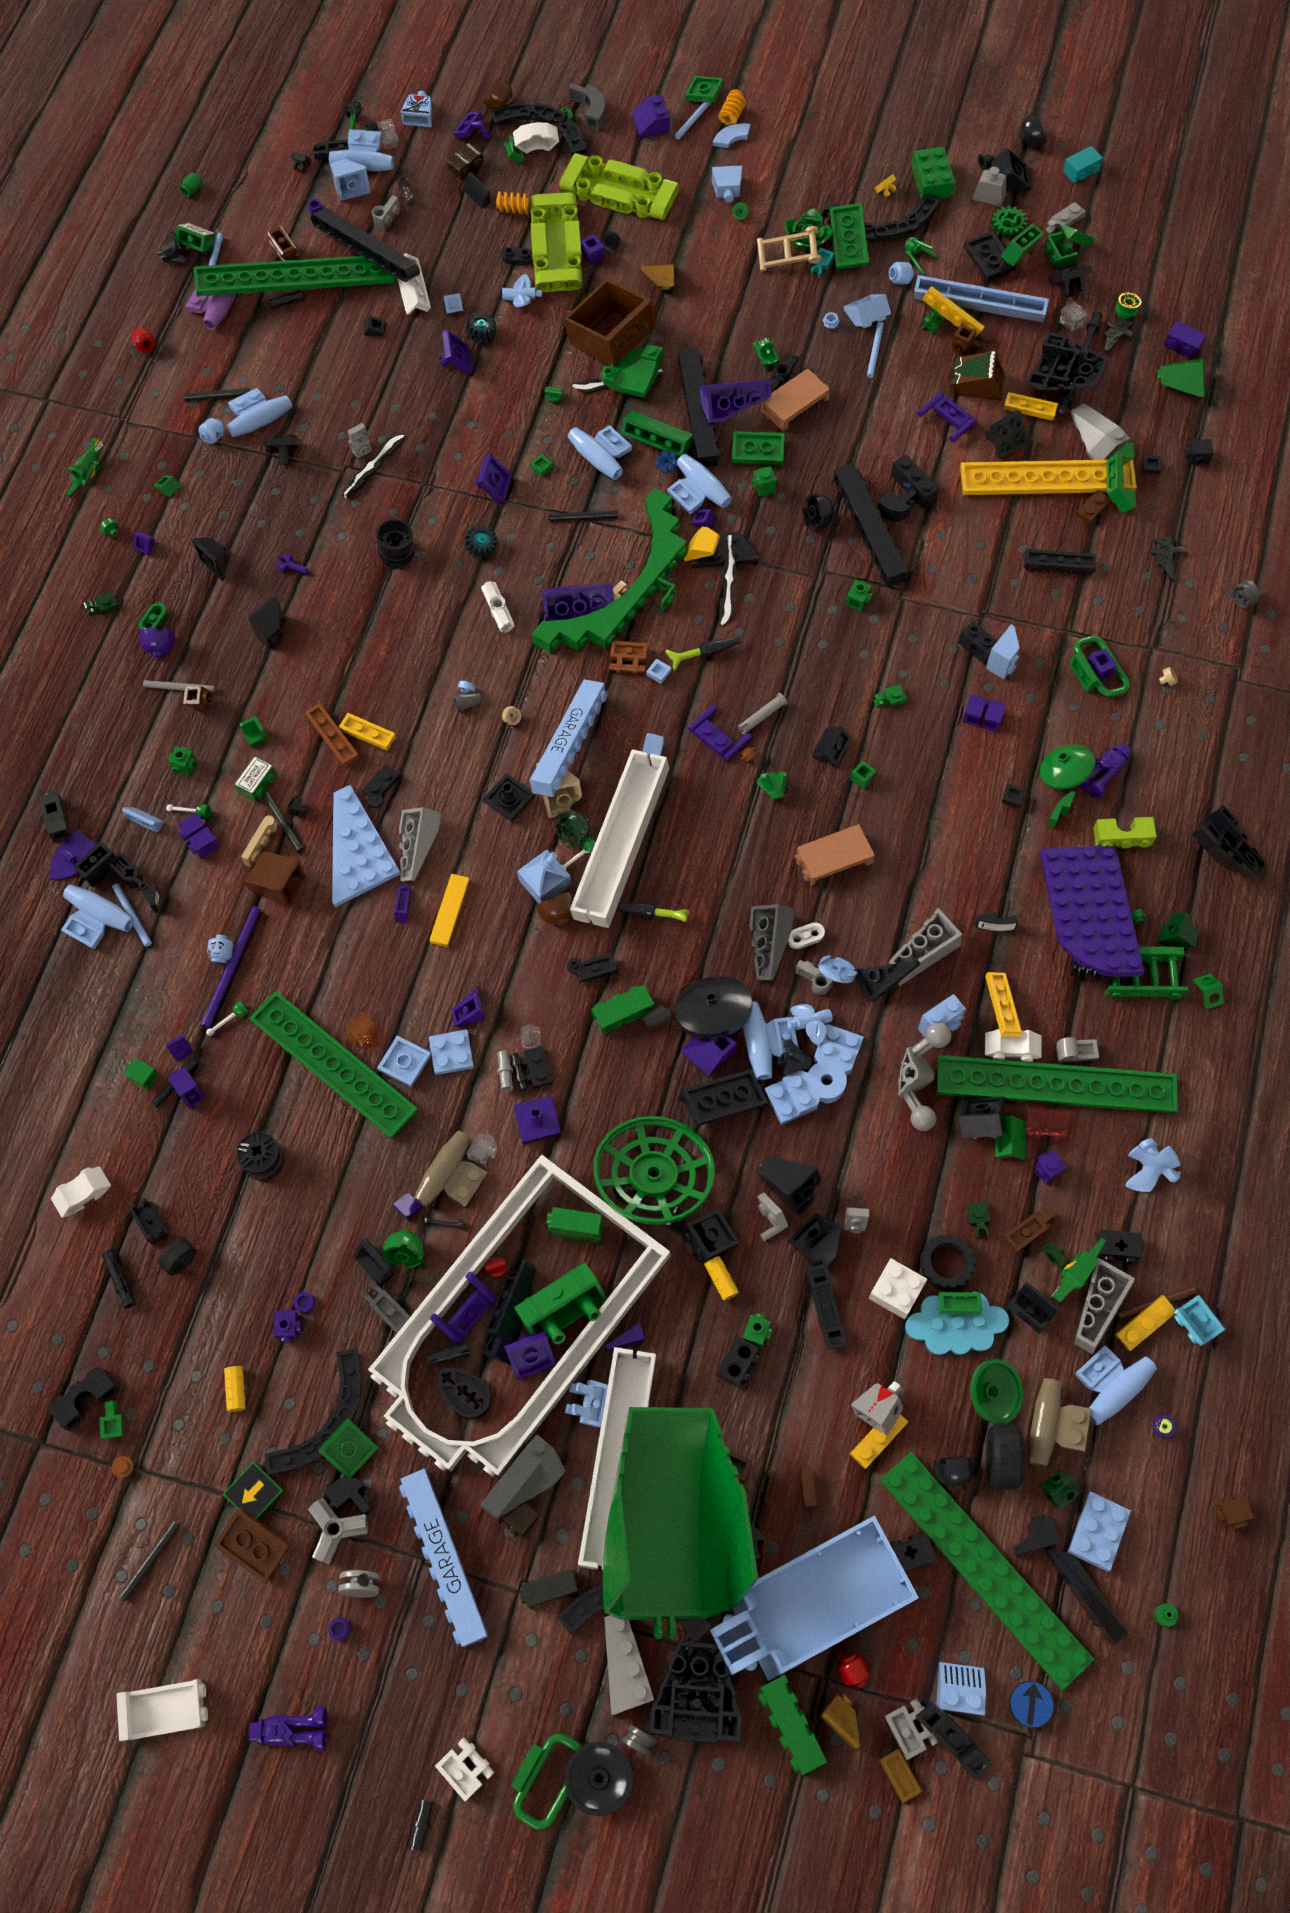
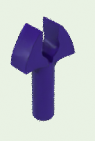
(290, 565)

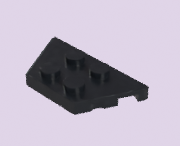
(743, 555)

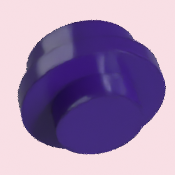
(314, 206)
(339, 1629)

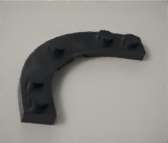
(545, 114)
(911, 223)
(347, 1406)
(592, 1602)

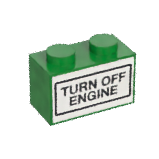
(195, 237)
(255, 779)

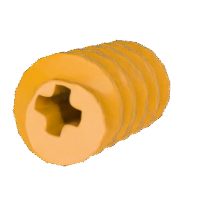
(732, 107)
(514, 203)

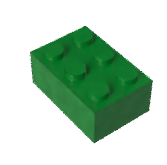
(933, 173)

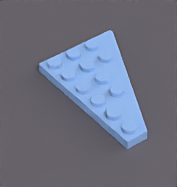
(358, 851)

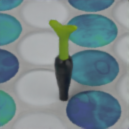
(705, 650)
(649, 911)

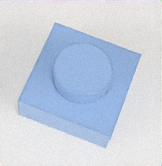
(453, 303)
(658, 671)

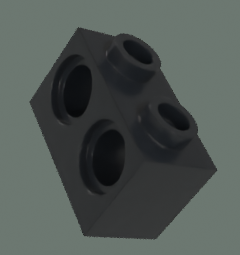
(733, 1360)

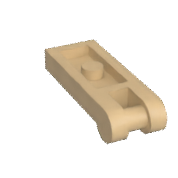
(259, 840)

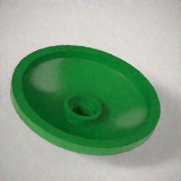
(1067, 766)
(1004, 1390)

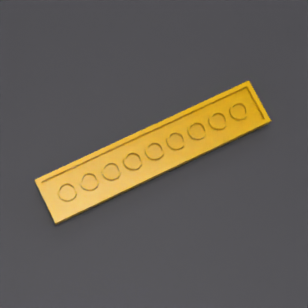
(1039, 477)

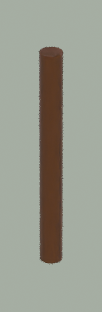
(1171, 1298)

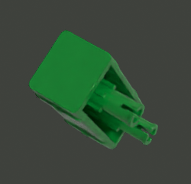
(562, 1304)

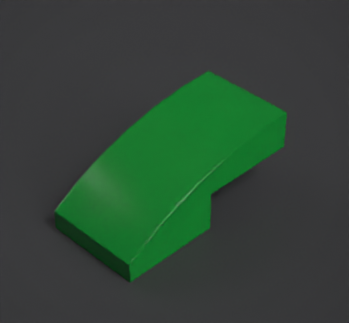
(1061, 808)

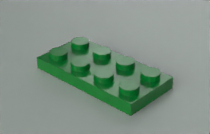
(849, 236)

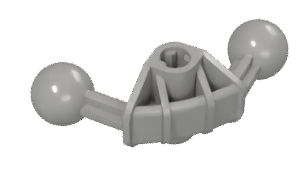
(917, 1074)

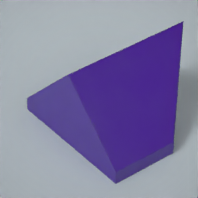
(469, 1010)

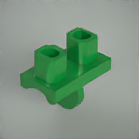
(766, 353)

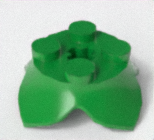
(809, 218)

